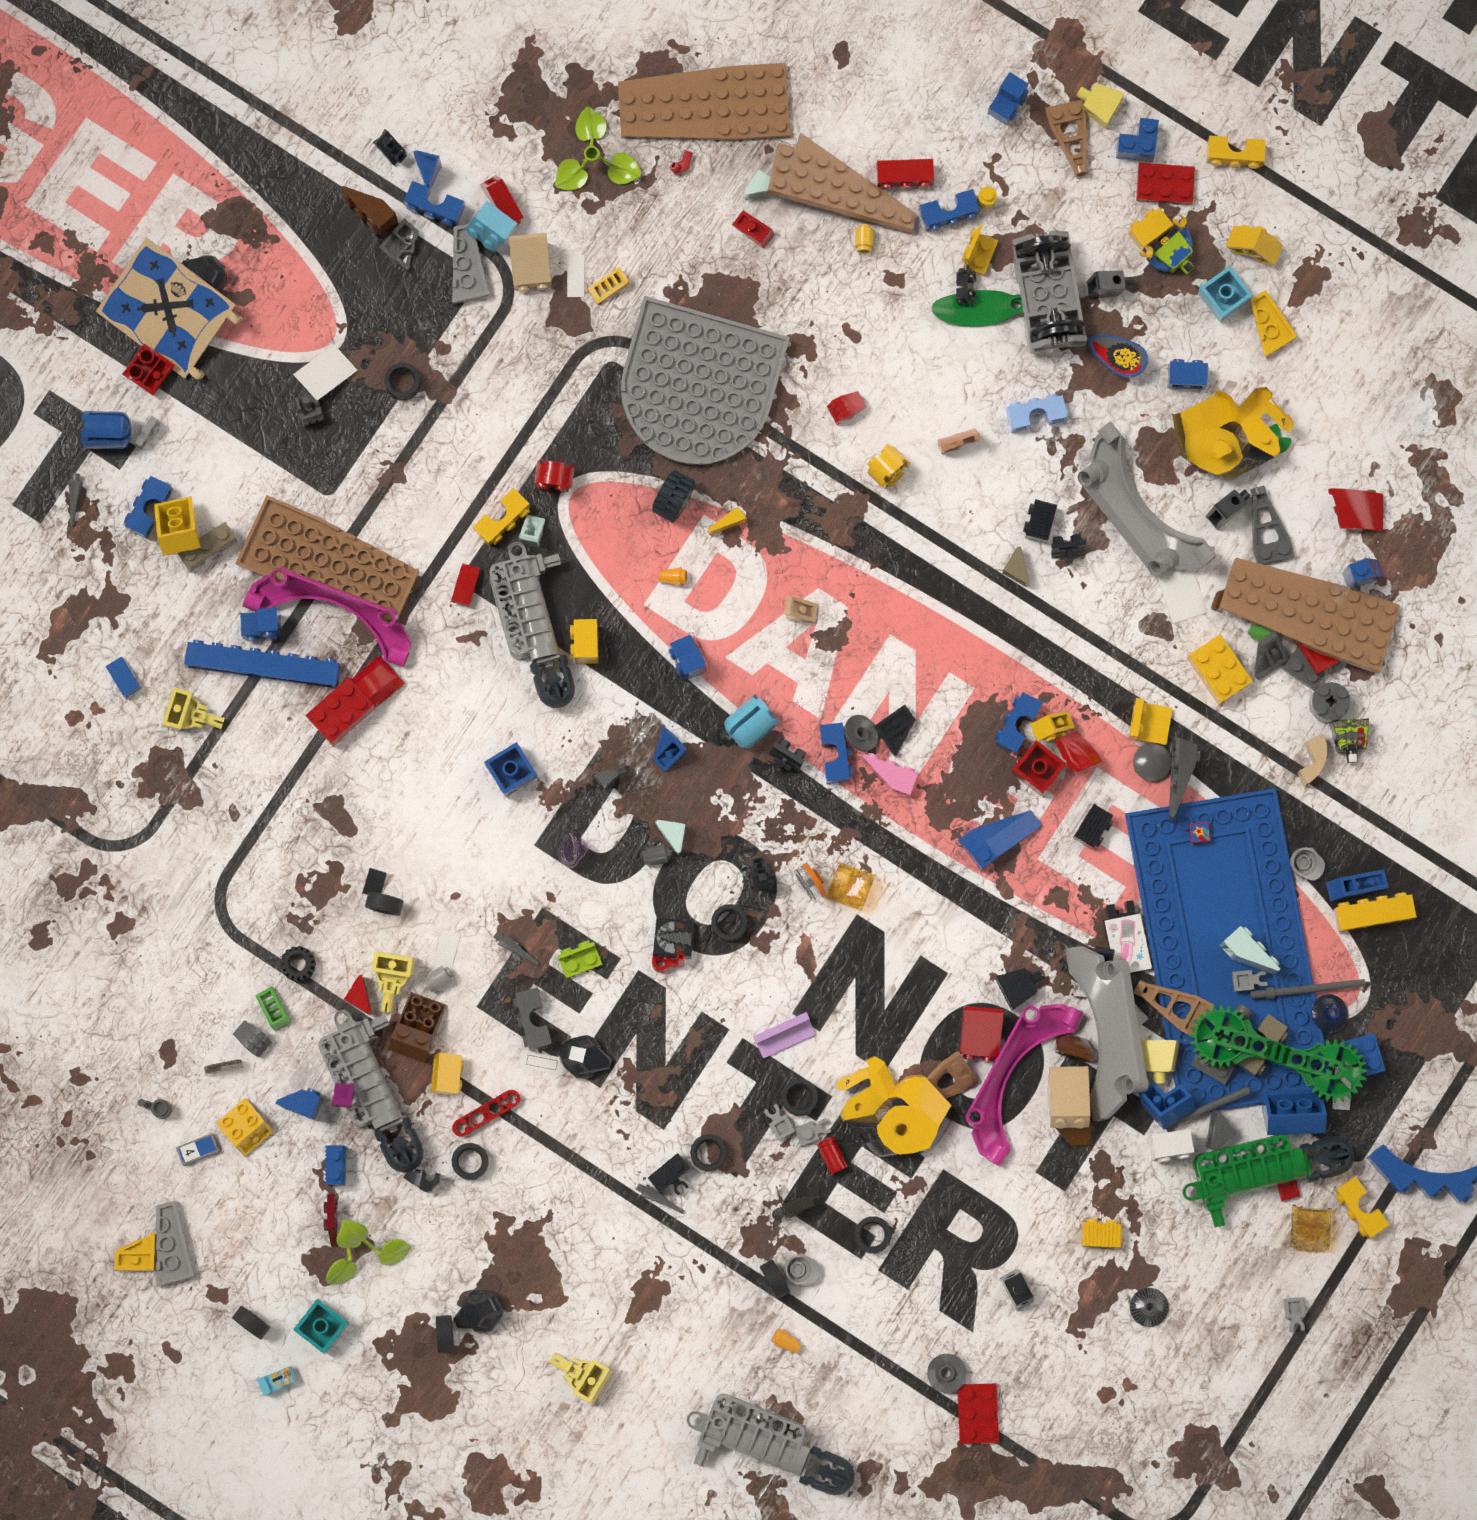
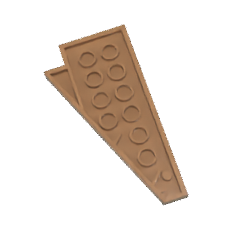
(823, 181)

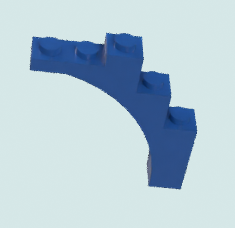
(1401, 1175)

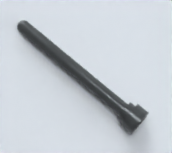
(1210, 1106)

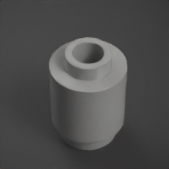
(438, 978)

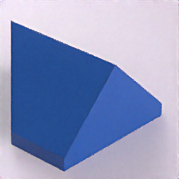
(428, 165)
(668, 750)

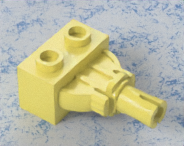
(185, 711)
(392, 972)
(586, 1378)

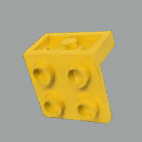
(979, 252)
(1150, 722)
(244, 1127)

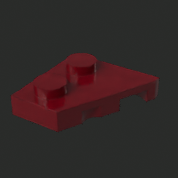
(331, 1222)

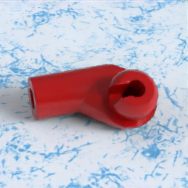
(684, 165)

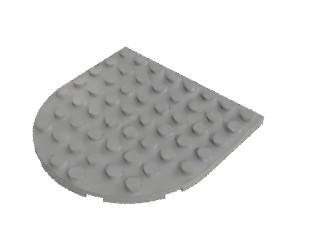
(698, 382)

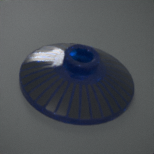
(1322, 1016)

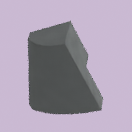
(400, 244)
(607, 777)

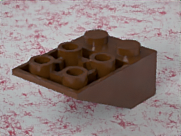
(370, 209)
(417, 1027)

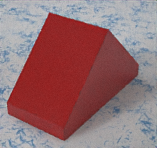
(358, 995)

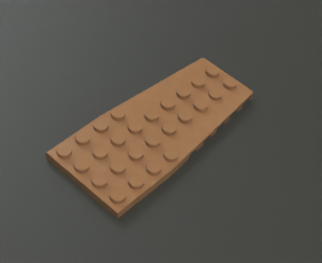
(708, 104)
(324, 553)
(1312, 612)

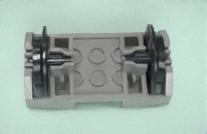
(1048, 291)

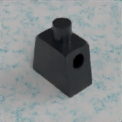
(1108, 284)
(1018, 986)

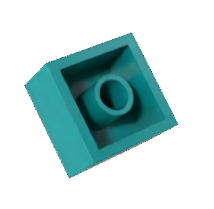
(321, 1326)

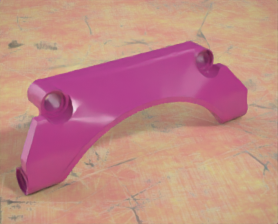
(389, 634)
(1026, 1034)

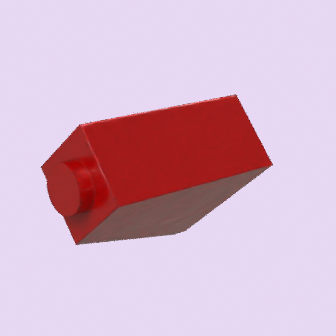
(501, 198)

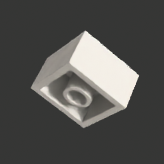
(1170, 1145)

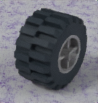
(673, 496)

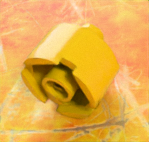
(888, 466)

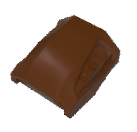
(1074, 1046)

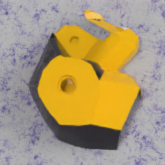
(1228, 437)
(897, 1117)

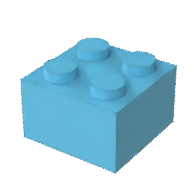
(490, 226)
(1224, 294)

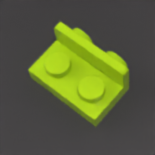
(579, 959)

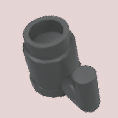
(159, 1108)

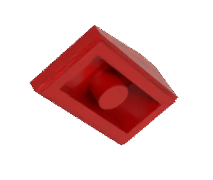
(753, 229)

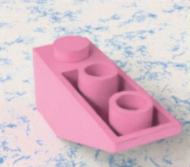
(895, 778)

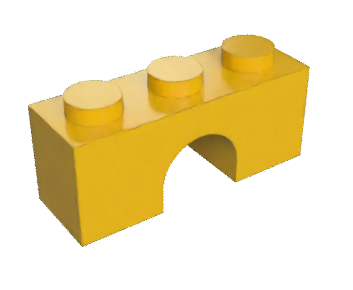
(1220, 153)
(491, 530)
(1349, 1195)

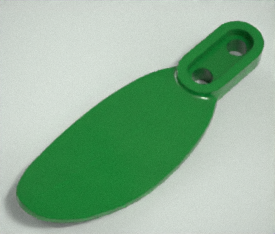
(988, 309)

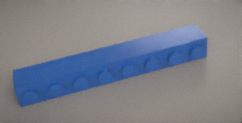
(261, 664)

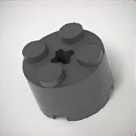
(1321, 709)

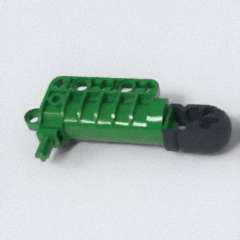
(1258, 1171)

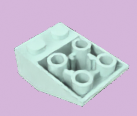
(1245, 950)

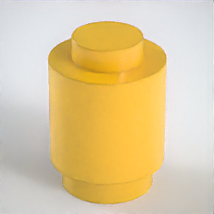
(987, 198)
(864, 238)

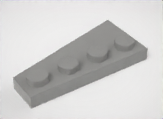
(468, 272)
(172, 1250)

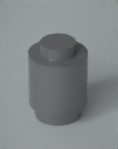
(656, 855)

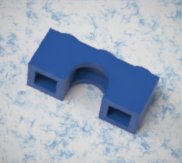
(448, 211)
(934, 217)
(153, 492)
(1009, 737)
(838, 770)

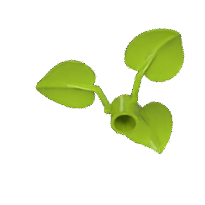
(570, 173)
(351, 1236)

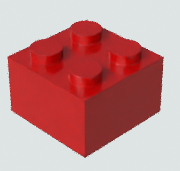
(1038, 768)

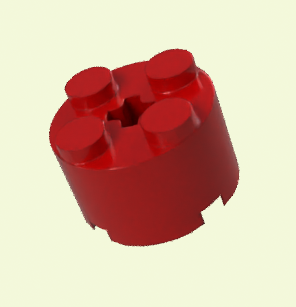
(554, 475)

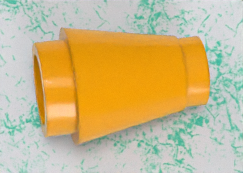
(673, 576)
(785, 1341)

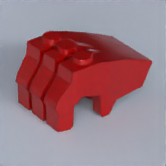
(846, 406)

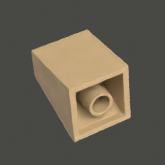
(530, 262)
(1068, 1097)

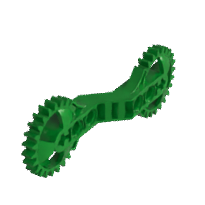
(1278, 1053)

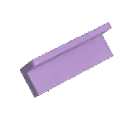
(784, 1035)

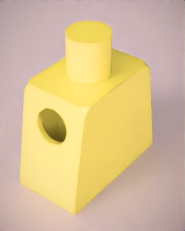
(1100, 103)
(1160, 1057)

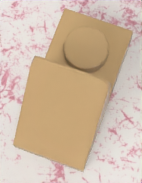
(800, 609)

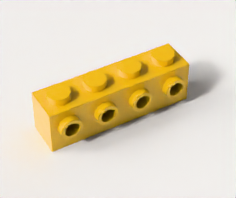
(1374, 913)

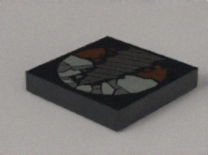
(673, 938)

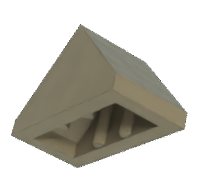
(1016, 568)

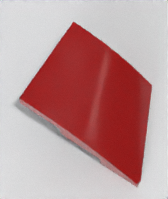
(1358, 509)

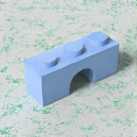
(1052, 408)

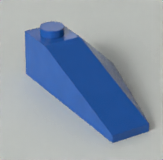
(994, 839)

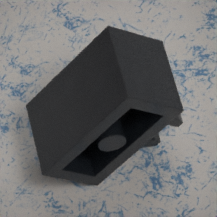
(669, 1174)

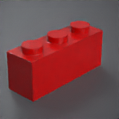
(905, 173)

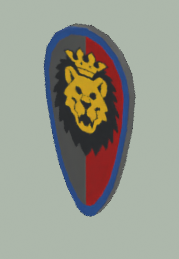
(1119, 355)

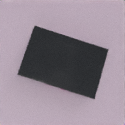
(374, 881)

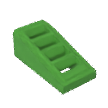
(283, 1021)

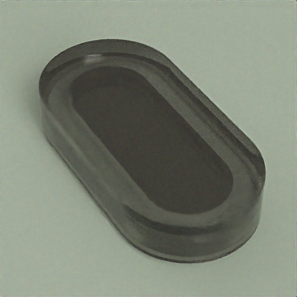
(223, 1066)

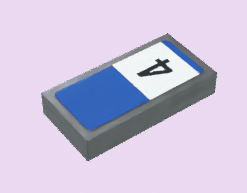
(197, 1149)

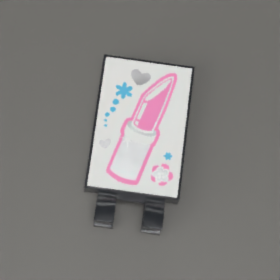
(1127, 936)

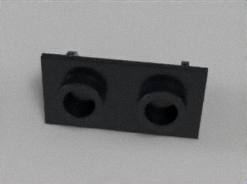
(965, 278)

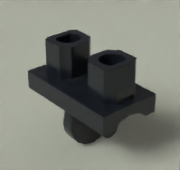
(390, 148)
(1068, 550)
(786, 758)
(761, 875)

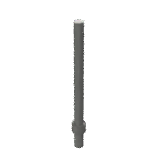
(1270, 992)

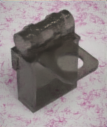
(792, 1208)

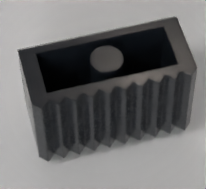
(1040, 521)
(1093, 827)

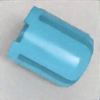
(750, 722)

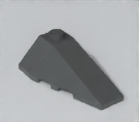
(1182, 766)

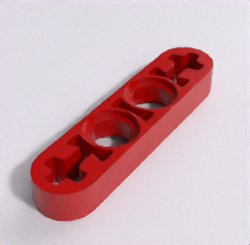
(484, 1110)

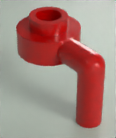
(679, 963)

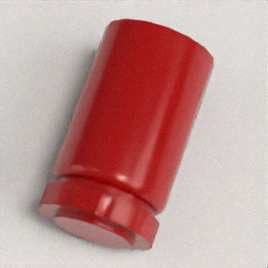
(832, 1155)

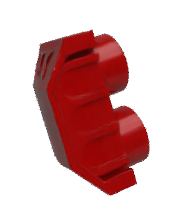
(151, 369)
(378, 681)
(1077, 752)

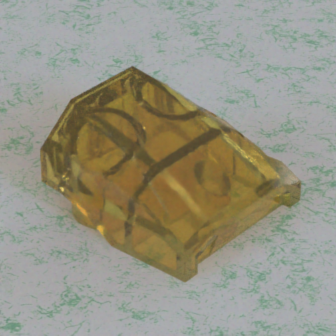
(850, 886)
(1310, 1229)

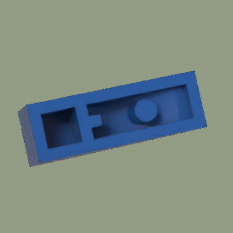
(1356, 885)

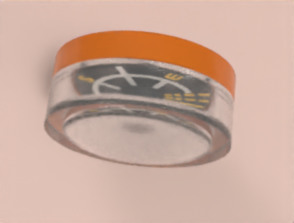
(810, 882)

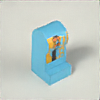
(277, 1380)

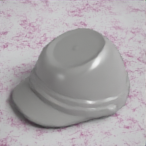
(1307, 863)
(801, 1270)

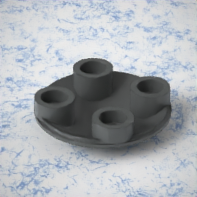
(1152, 762)

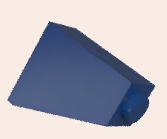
(1362, 573)

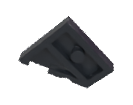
(895, 728)

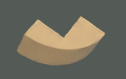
(1317, 751)

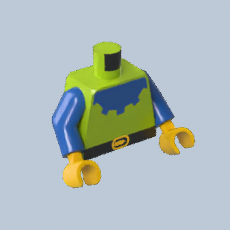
(1172, 250)

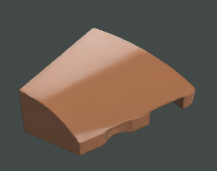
(957, 440)

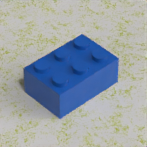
(1293, 1113)

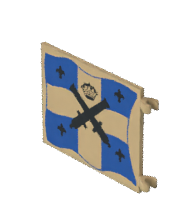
(167, 308)

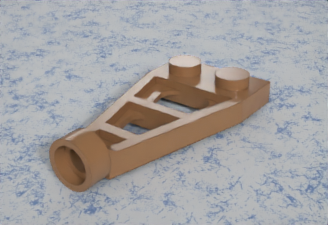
(1064, 114)
(1197, 1005)
(960, 1072)

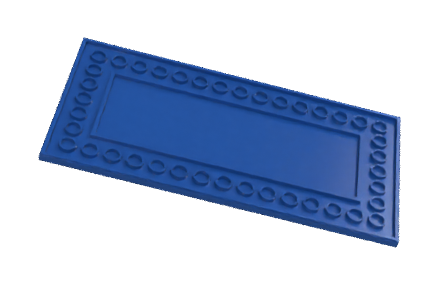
(1196, 900)

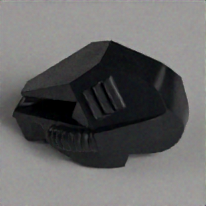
(208, 269)
(583, 1057)
(480, 1311)

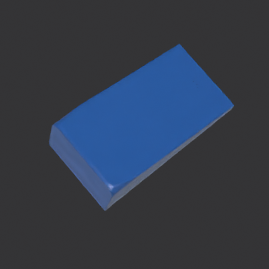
(123, 677)

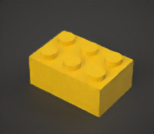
(177, 526)
(1219, 669)

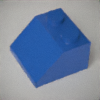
(302, 1102)

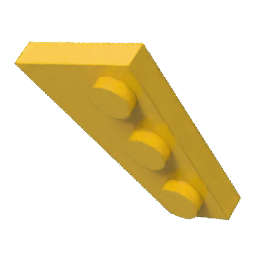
(1270, 323)

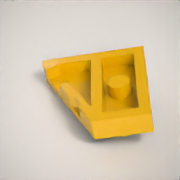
(137, 1255)

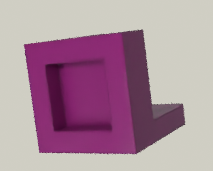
(343, 1095)

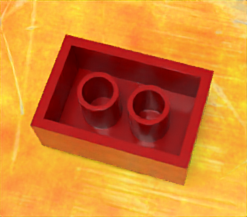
(340, 711)

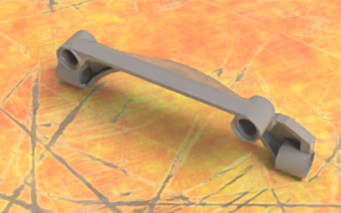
(1113, 491)
(1112, 1001)

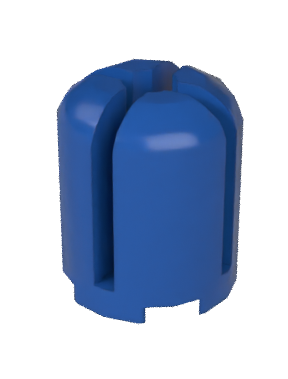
(106, 430)

